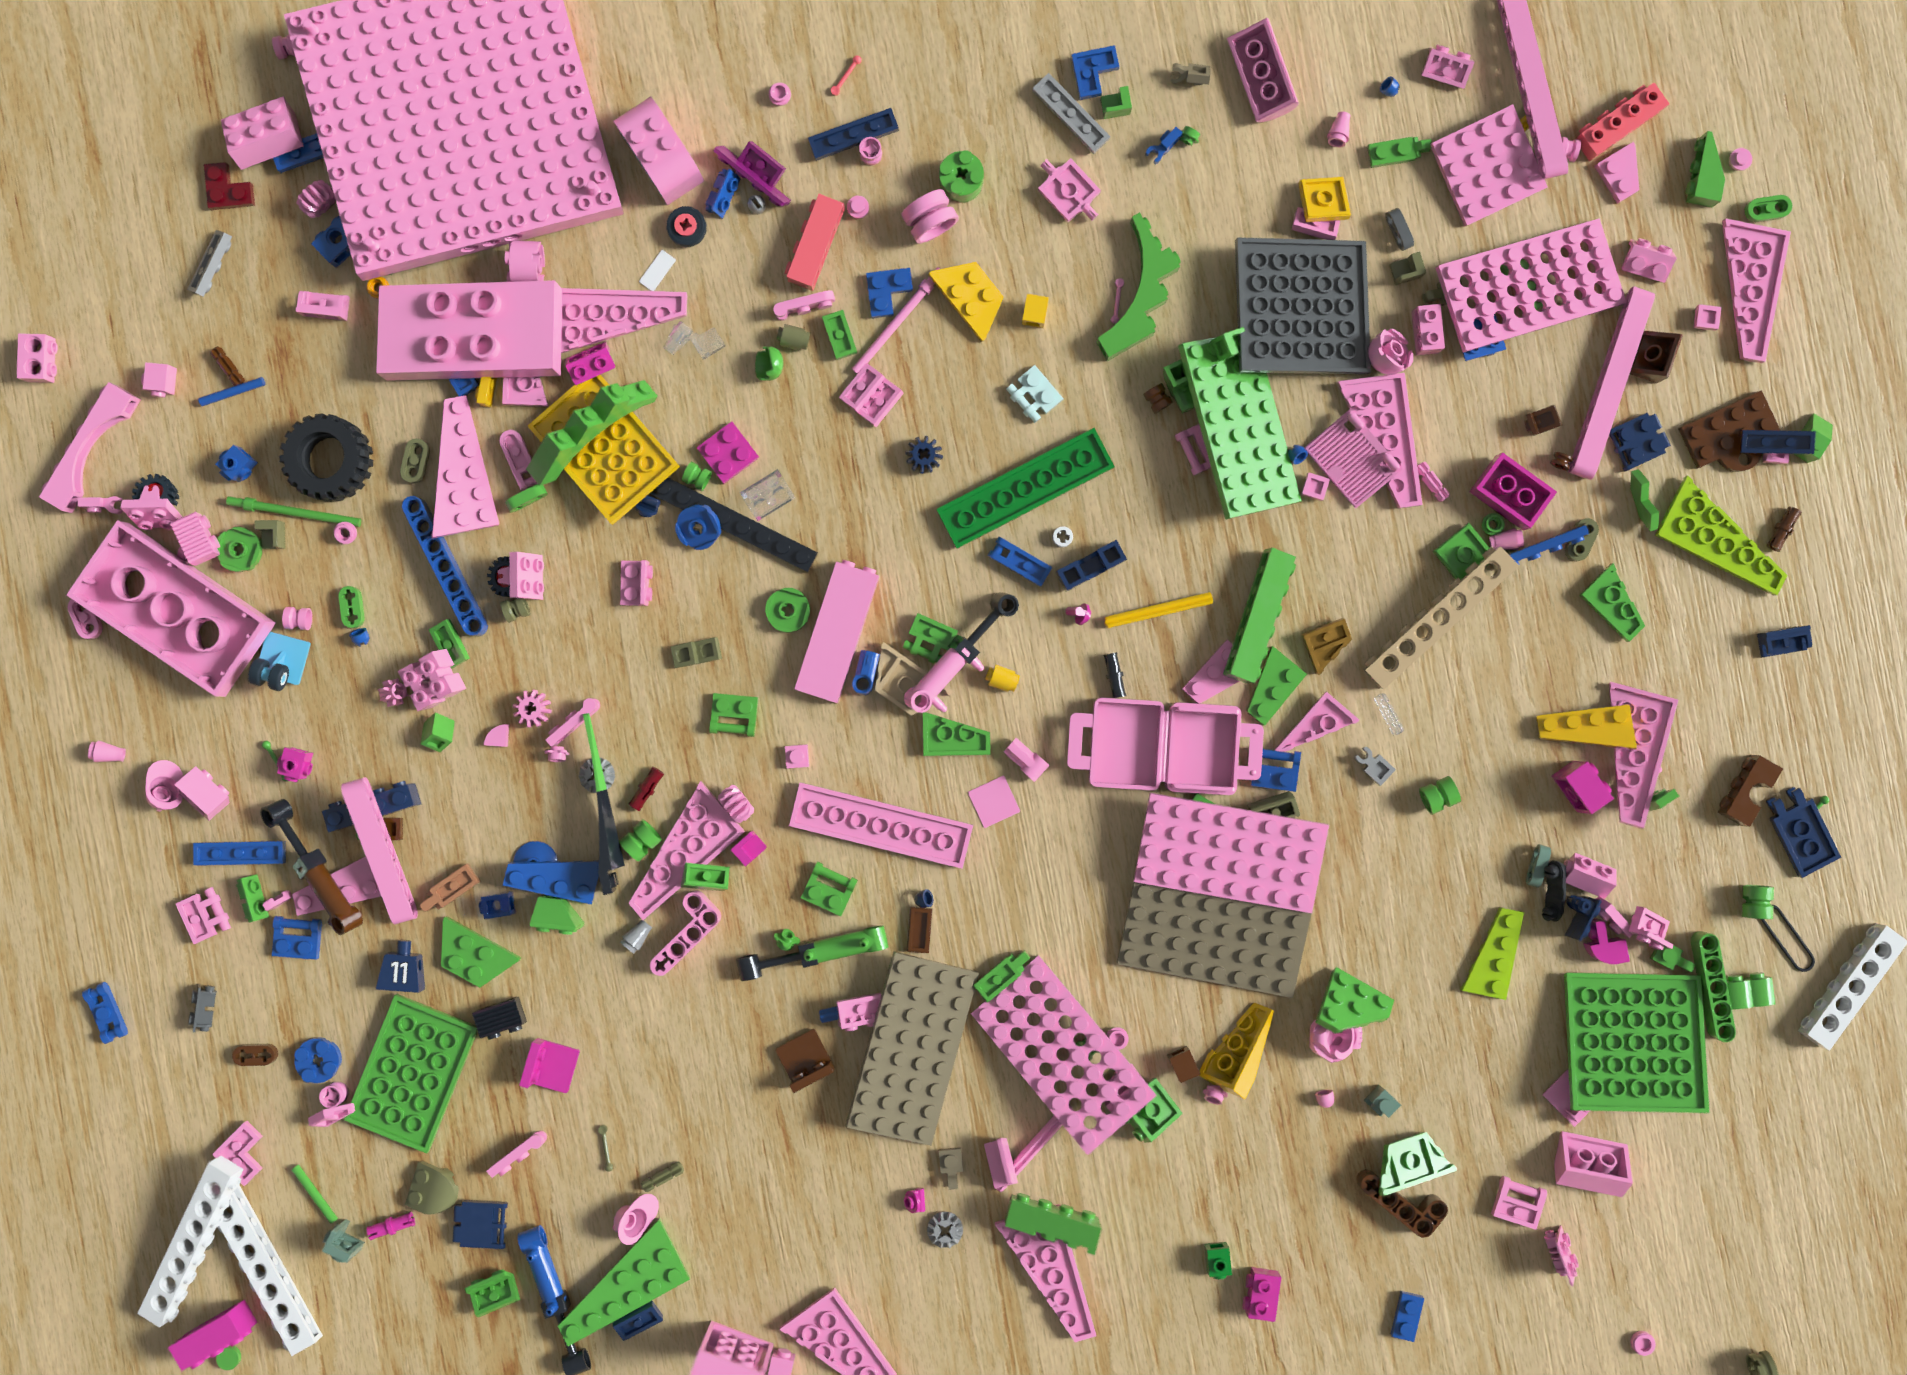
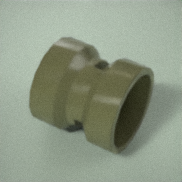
(514, 609)

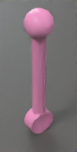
(1119, 284)

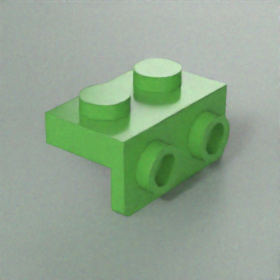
(493, 1292)

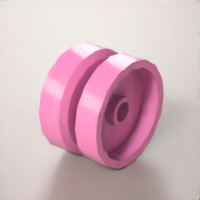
(929, 216)

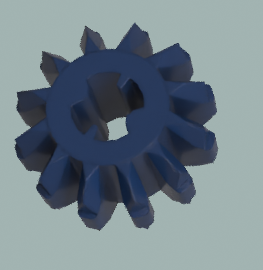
(924, 446)

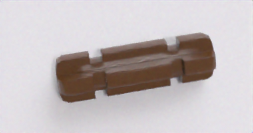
(227, 366)

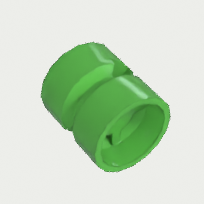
(1442, 794)
(639, 841)
(1758, 901)

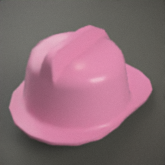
(160, 786)
(634, 1219)

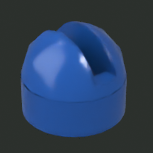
(1390, 87)
(1297, 454)
(359, 636)

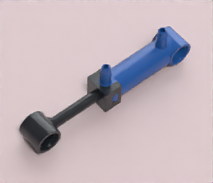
(554, 1300)

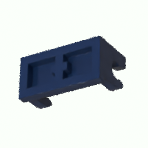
(1784, 641)

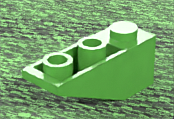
(1707, 173)

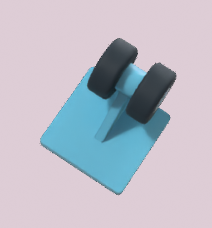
(280, 662)

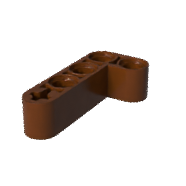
(1397, 1201)

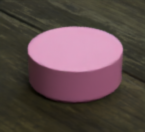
(1642, 1343)

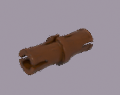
(1784, 529)

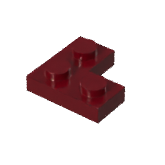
(223, 193)

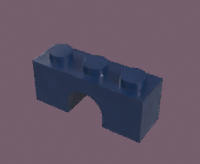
(1091, 566)

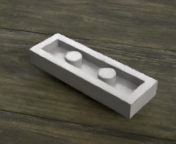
(210, 263)

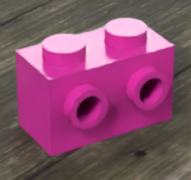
(1262, 1294)

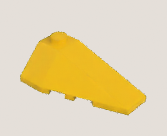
(1238, 1056)

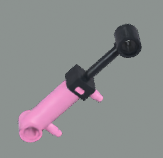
(959, 653)

